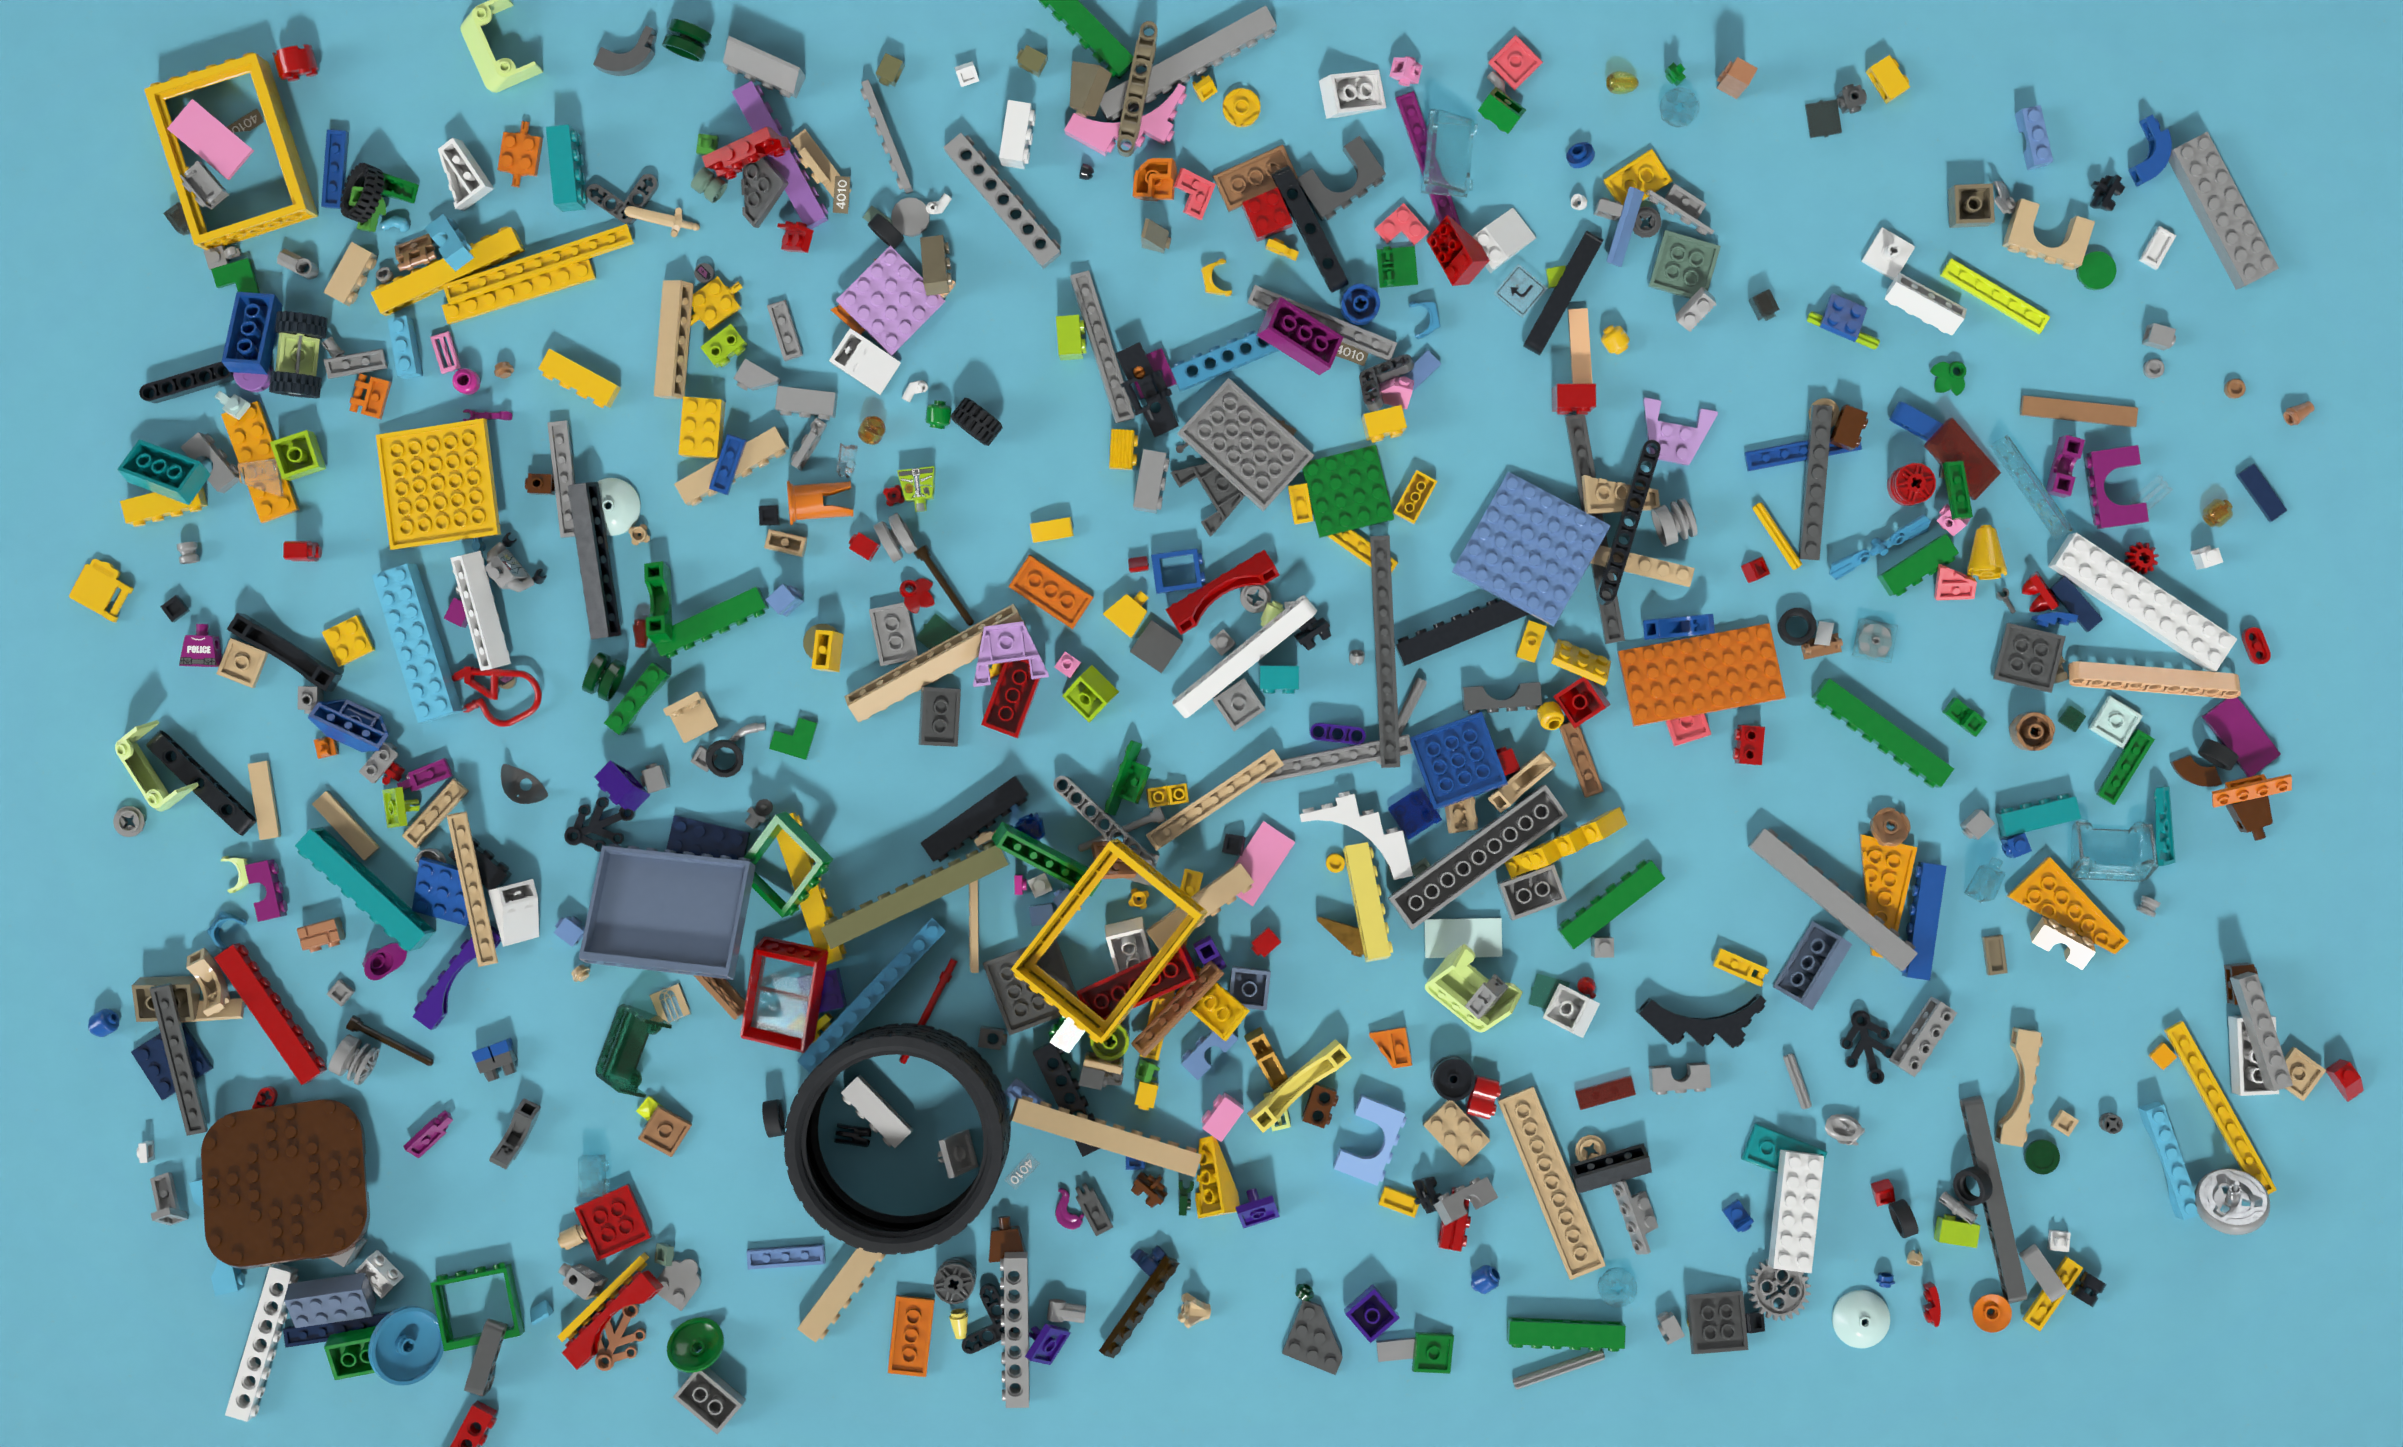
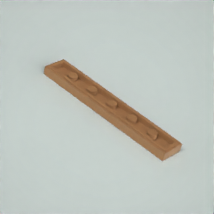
(2079, 411)
(1177, 1009)

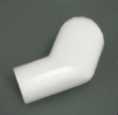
(938, 207)
(914, 388)

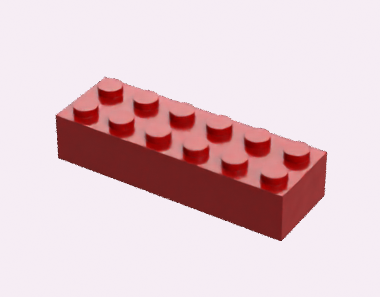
(1108, 992)

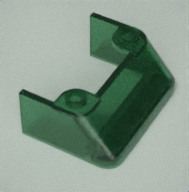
(624, 1048)

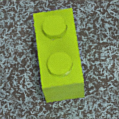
(1956, 1231)

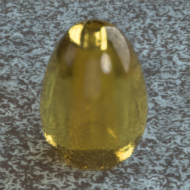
(1621, 82)

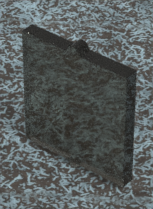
(1823, 118)

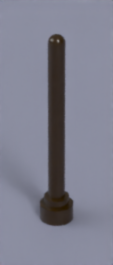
(924, 555)
(357, 1025)

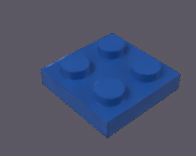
(1843, 317)

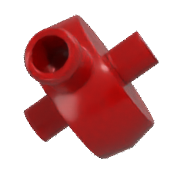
(1587, 986)

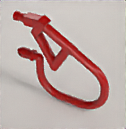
(468, 674)

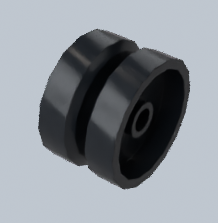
(1448, 1067)

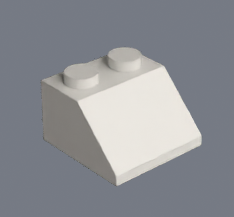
(1571, 1010)

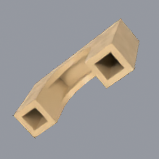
(2021, 237)

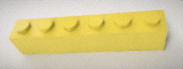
(1367, 902)

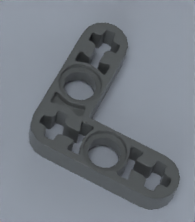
(618, 211)
(1397, 366)

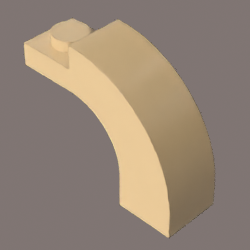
(210, 979)

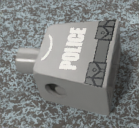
(583, 1280)

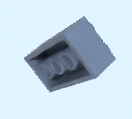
(330, 1300)

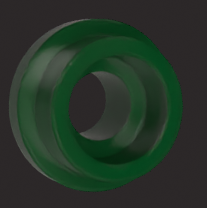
(1304, 1292)

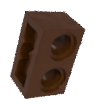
(1314, 1104)

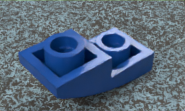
(2050, 619)

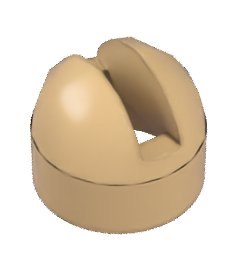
(1915, 1259)

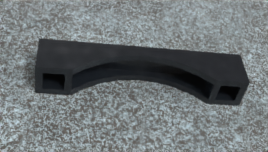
(277, 646)

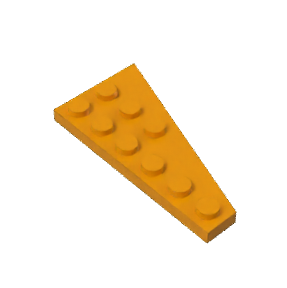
(1886, 879)
(2057, 897)

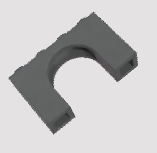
(1368, 174)

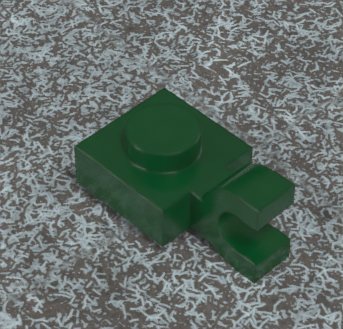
(1184, 1203)

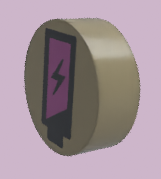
(507, 682)

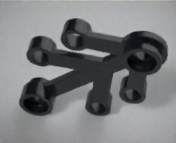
(596, 826)
(1866, 1044)

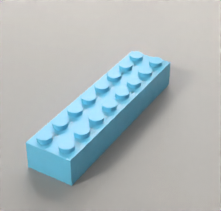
(417, 643)

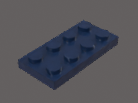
(706, 838)

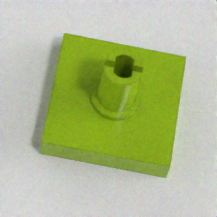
(396, 807)

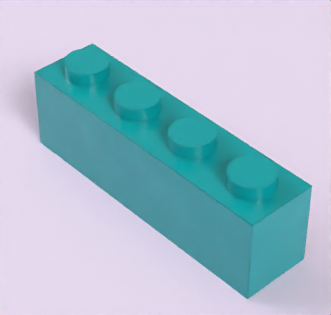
(2039, 815)

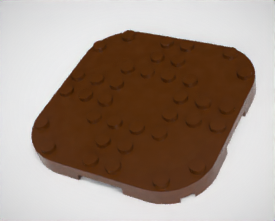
(284, 1184)

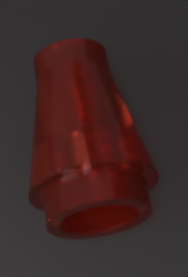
(639, 631)

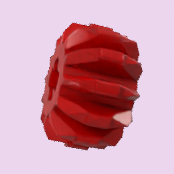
(2147, 553)

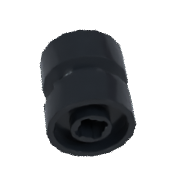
(2091, 1282)

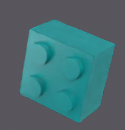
(1279, 678)

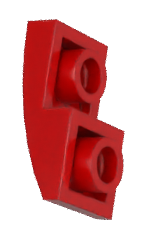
(1933, 1309)

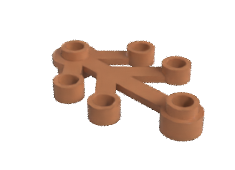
(615, 1340)

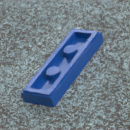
(727, 464)

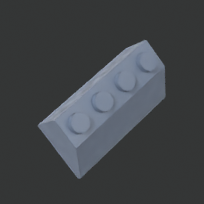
(1812, 965)

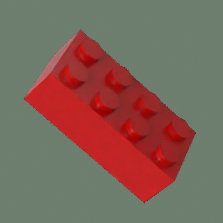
(1011, 699)

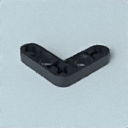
(995, 1327)

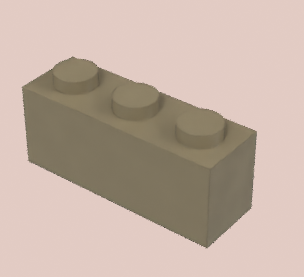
(935, 265)

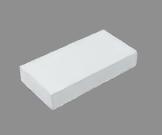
(2157, 247)

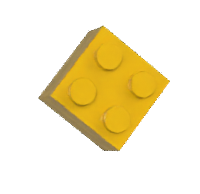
(1384, 423)

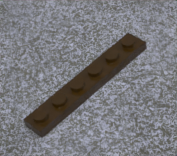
(1139, 1306)

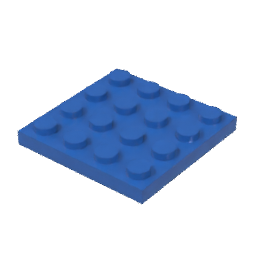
(1458, 761)

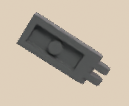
(1093, 1210)

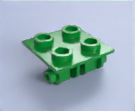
(1397, 266)

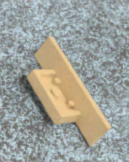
(815, 159)

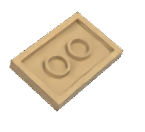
(1456, 1132)

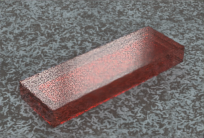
(1605, 1092)

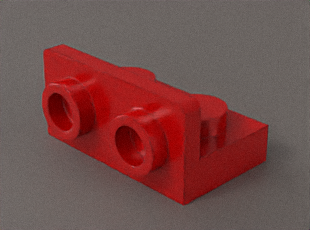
(797, 237)

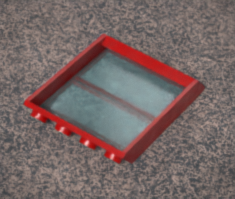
(784, 994)

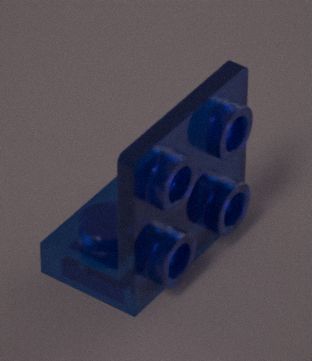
(1414, 813)

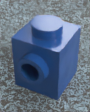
(2015, 845)

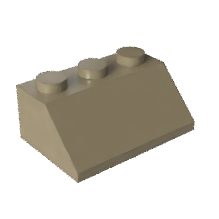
(185, 990)

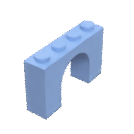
(1372, 1167)

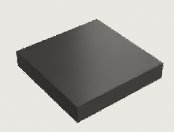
(1156, 646)

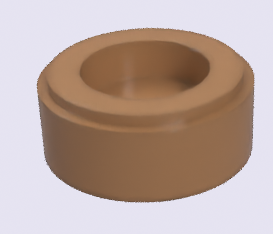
(2234, 388)

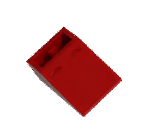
(1457, 252)

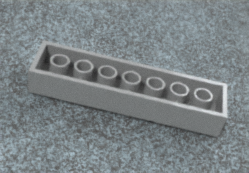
(2222, 211)

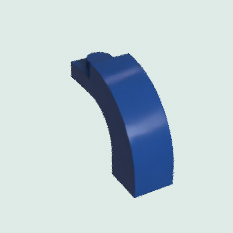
(2159, 152)
(1678, 626)

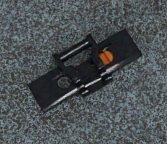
(1154, 389)

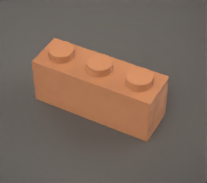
(1736, 77)

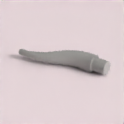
(751, 728)

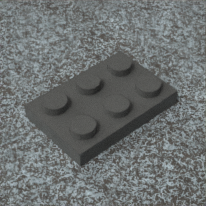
(939, 716)

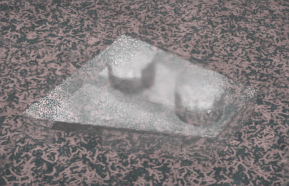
(261, 475)

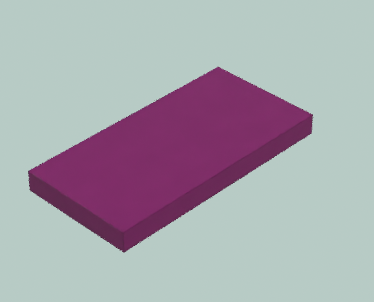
(2241, 734)

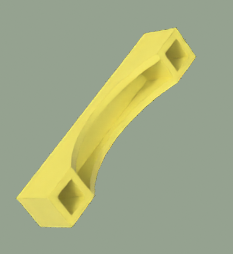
(1277, 1102)

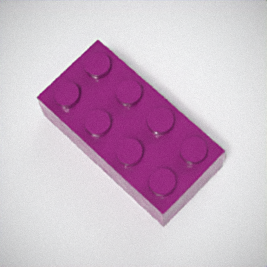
(1300, 336)

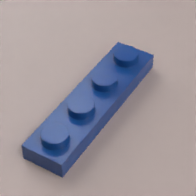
(334, 168)

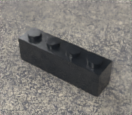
(1610, 1168)

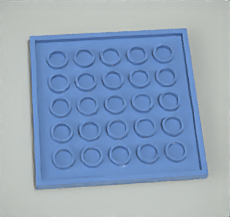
(1531, 549)

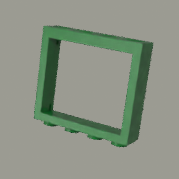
(807, 843)
(448, 1341)

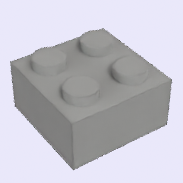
(1608, 209)

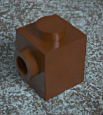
(540, 484)

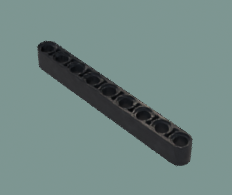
(1628, 513)

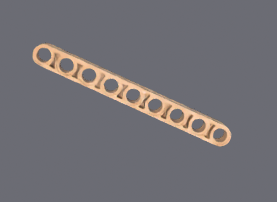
(2154, 679)

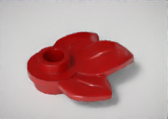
(919, 596)

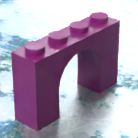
(2106, 512)

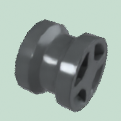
(2115, 1123)

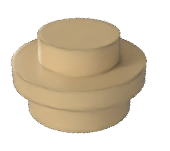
(580, 973)

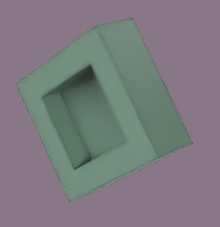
(664, 1254)

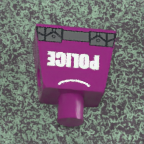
(201, 649)

